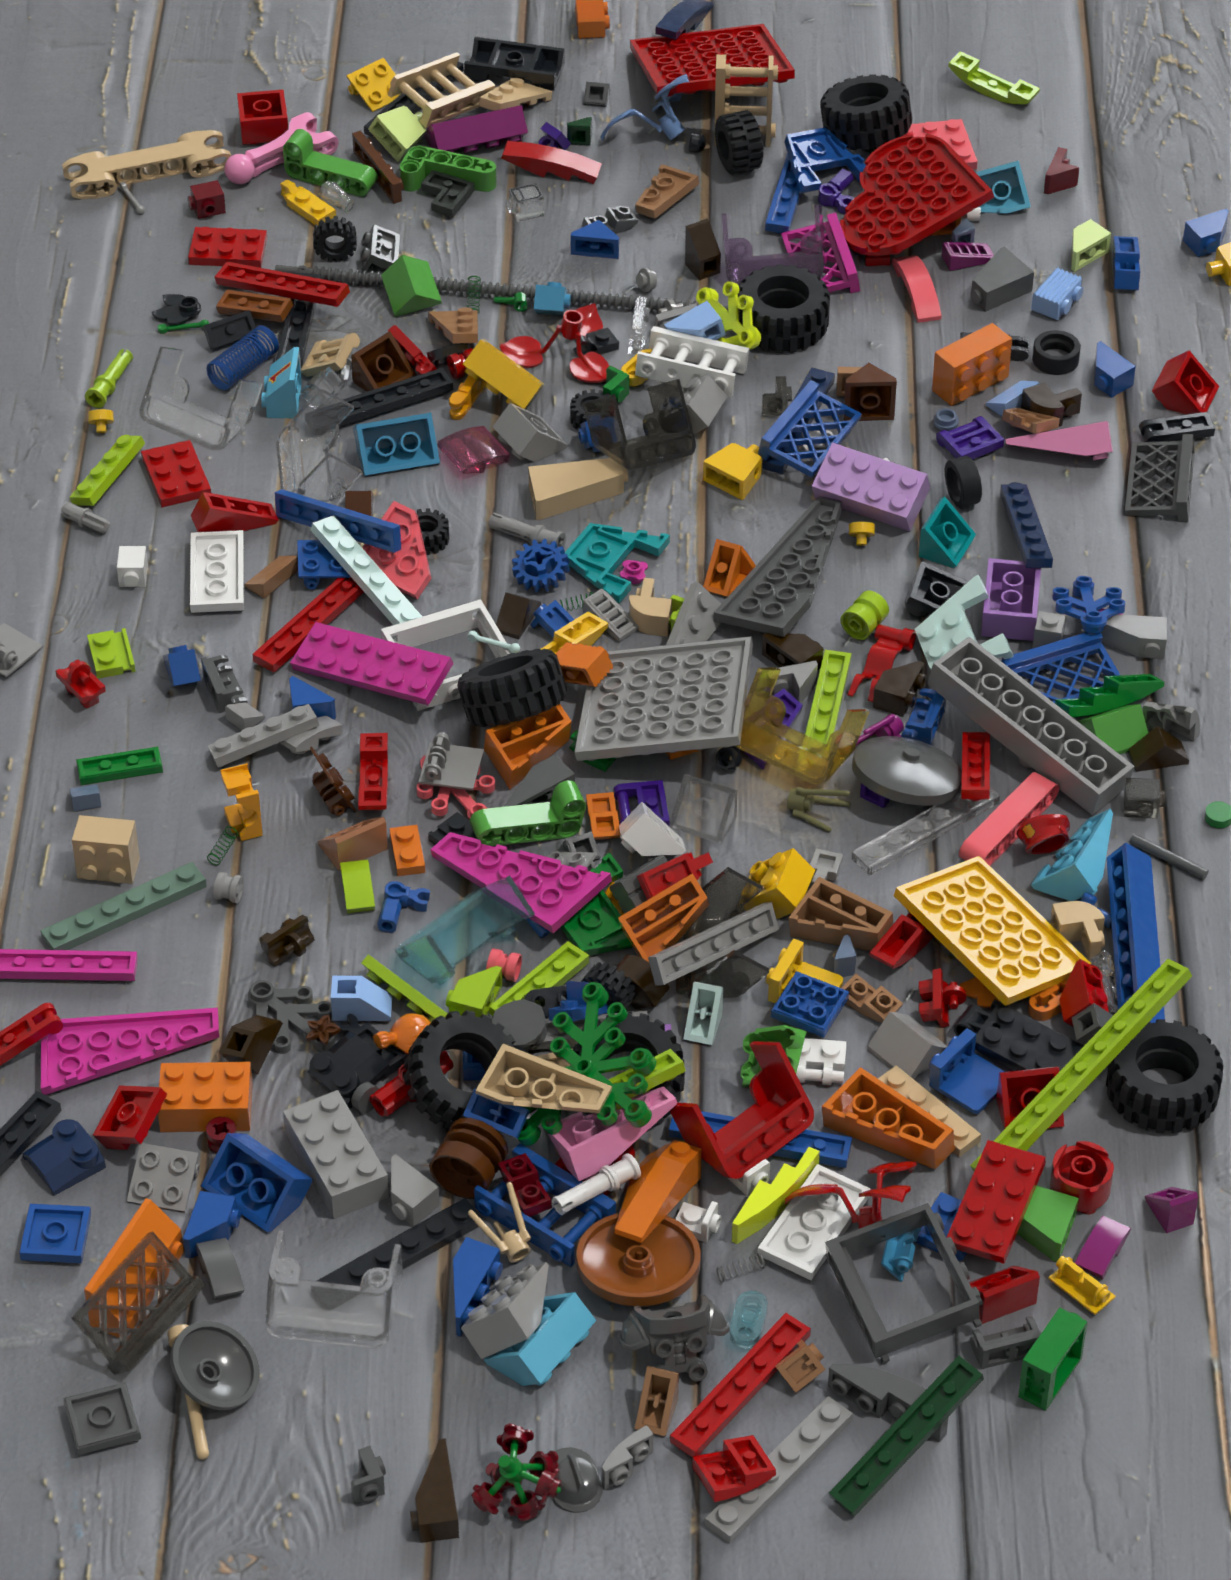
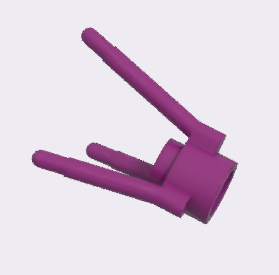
(889, 726)

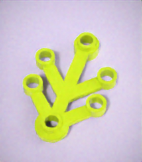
(747, 334)

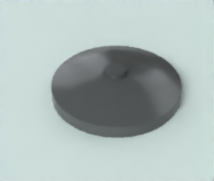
(907, 770)

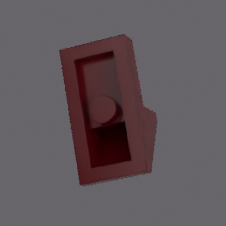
(1060, 173)

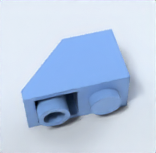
(699, 321)
(360, 998)

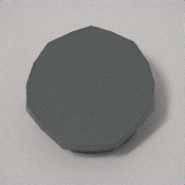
(524, 1022)

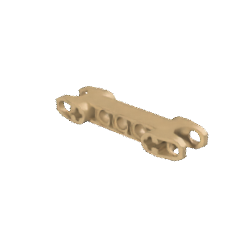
(184, 156)

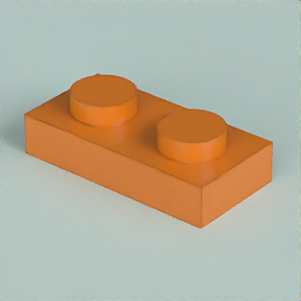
(407, 850)

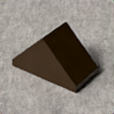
(516, 614)
(1157, 751)

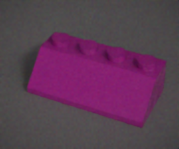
(478, 130)

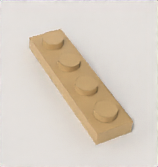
(964, 1135)

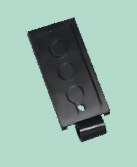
(1016, 1038)

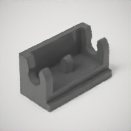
(221, 682)
(1004, 1345)

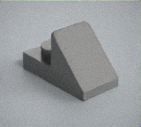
(797, 679)

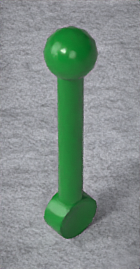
(163, 328)

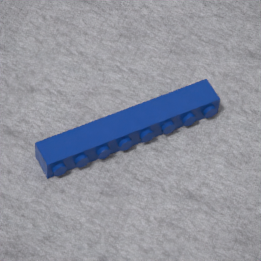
(1133, 921)

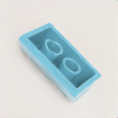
(562, 1326)

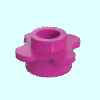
(634, 571)

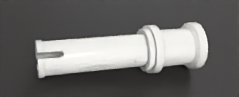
(608, 1179)

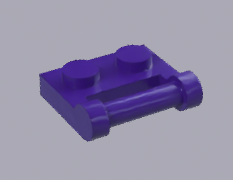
(971, 439)
(648, 792)

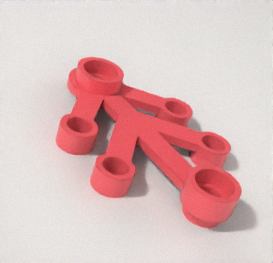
(461, 795)

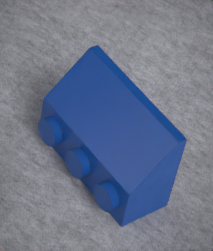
(261, 1180)

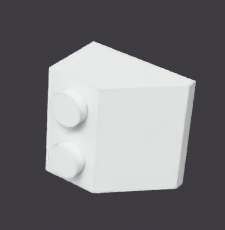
(649, 834)

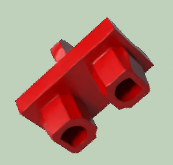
(81, 682)
(943, 998)

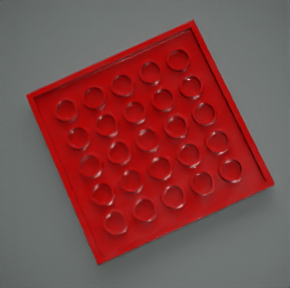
(696, 53)

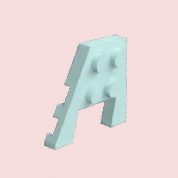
(951, 626)

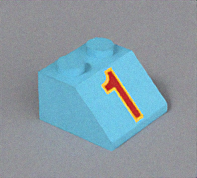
(283, 386)

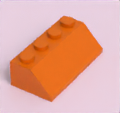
(146, 1219)

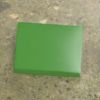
(410, 285)
(1118, 727)

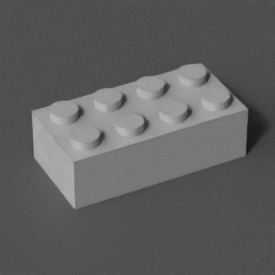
(336, 1154)

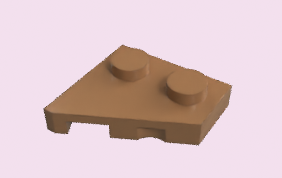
(1030, 420)

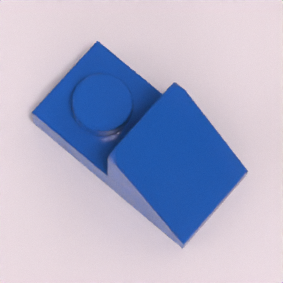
(574, 1005)

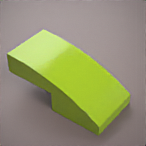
(357, 886)

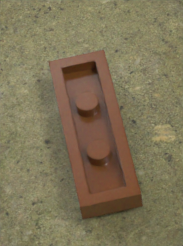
(260, 305)

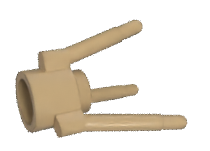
(511, 1243)

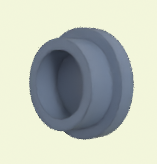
(946, 419)

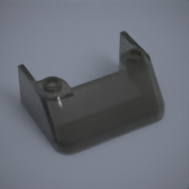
(665, 429)
(734, 971)

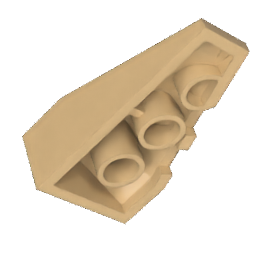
(534, 1082)

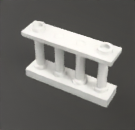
(691, 349)

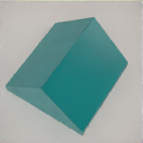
(945, 535)

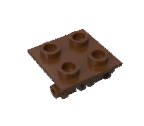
(330, 787)

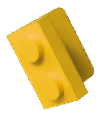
(789, 962)

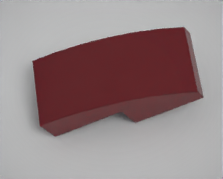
(526, 1184)

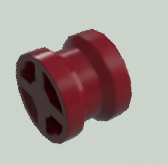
(219, 1126)

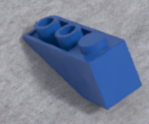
(473, 1271)

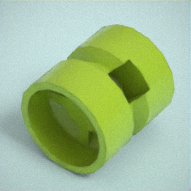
(864, 615)

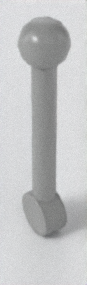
(139, 208)

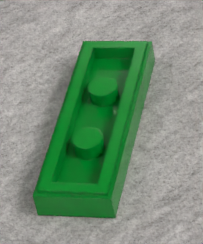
(119, 765)

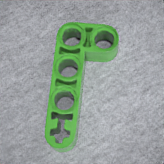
(422, 160)
(317, 168)
(532, 822)

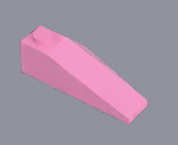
(1080, 440)

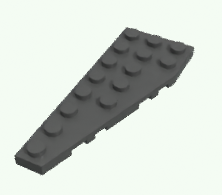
(787, 577)

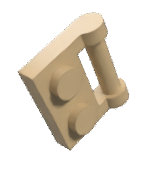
(330, 354)

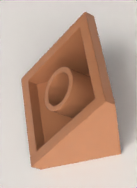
(356, 842)

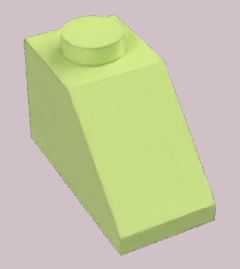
(1088, 244)

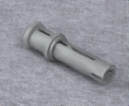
(525, 531)

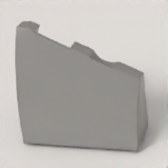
(1177, 718)

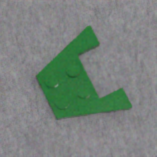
(596, 924)

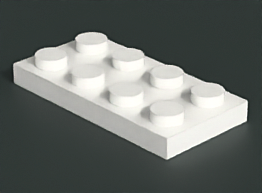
(217, 571)
(810, 1221)

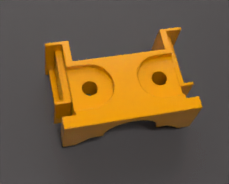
(246, 815)

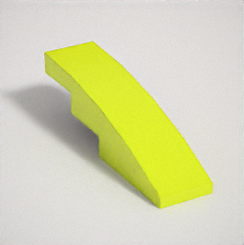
(768, 1200)

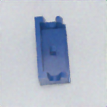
(925, 717)

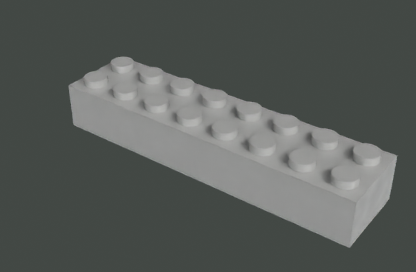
(1030, 725)

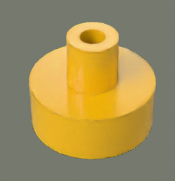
(100, 418)
(861, 531)

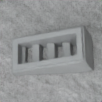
(601, 602)

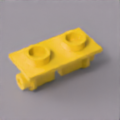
(1081, 1285)

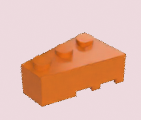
(524, 743)
(664, 917)

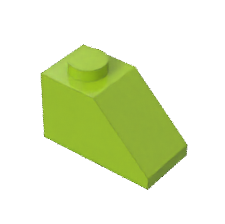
(476, 992)

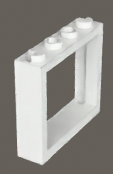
(443, 625)

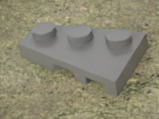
(695, 617)

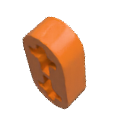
(1046, 997)

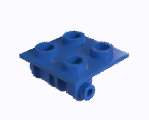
(317, 563)

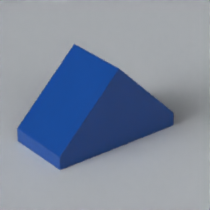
(595, 241)
(304, 694)
(504, 1118)

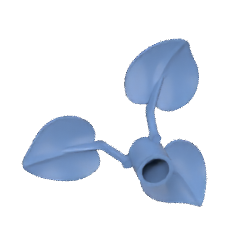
(669, 122)

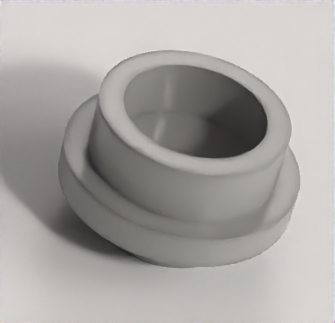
(646, 280)

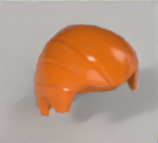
(402, 1033)

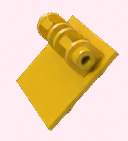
(373, 84)

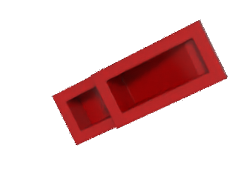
(901, 941)

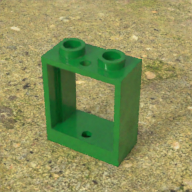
(1052, 1358)

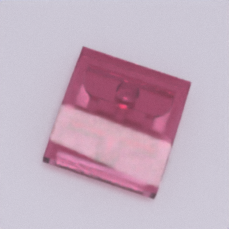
(473, 449)

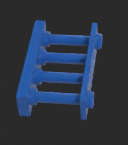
(554, 1181)

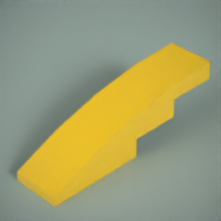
(582, 630)

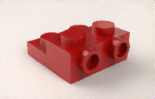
(129, 1116)

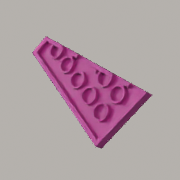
(547, 885)
(111, 1043)

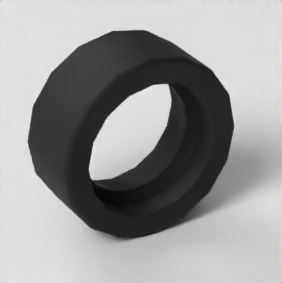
(1056, 340)
(963, 481)

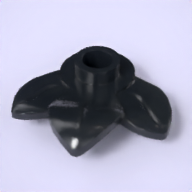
(177, 308)

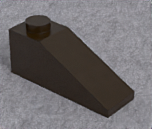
(435, 1501)

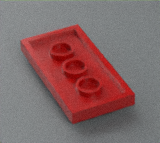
(996, 1201)

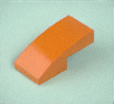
(603, 815)

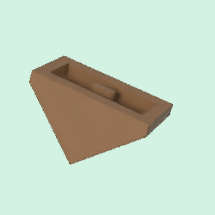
(658, 1400)

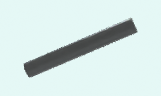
(1169, 856)

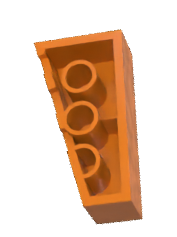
(887, 1120)

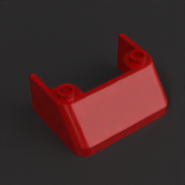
(770, 1123)

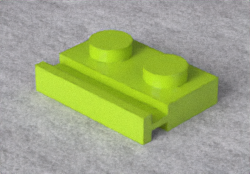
(110, 653)

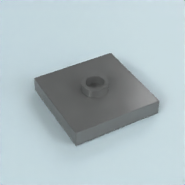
(102, 1418)

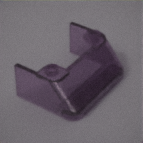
(740, 257)

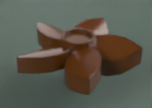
(322, 1029)

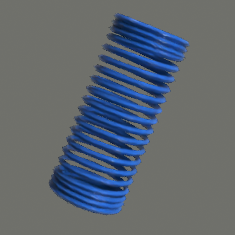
(225, 368)

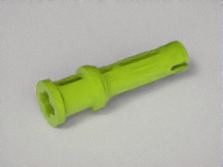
(105, 384)

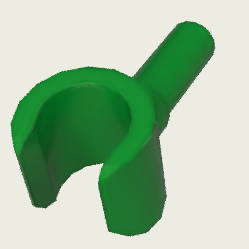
(518, 300)

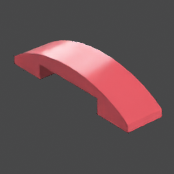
(919, 286)

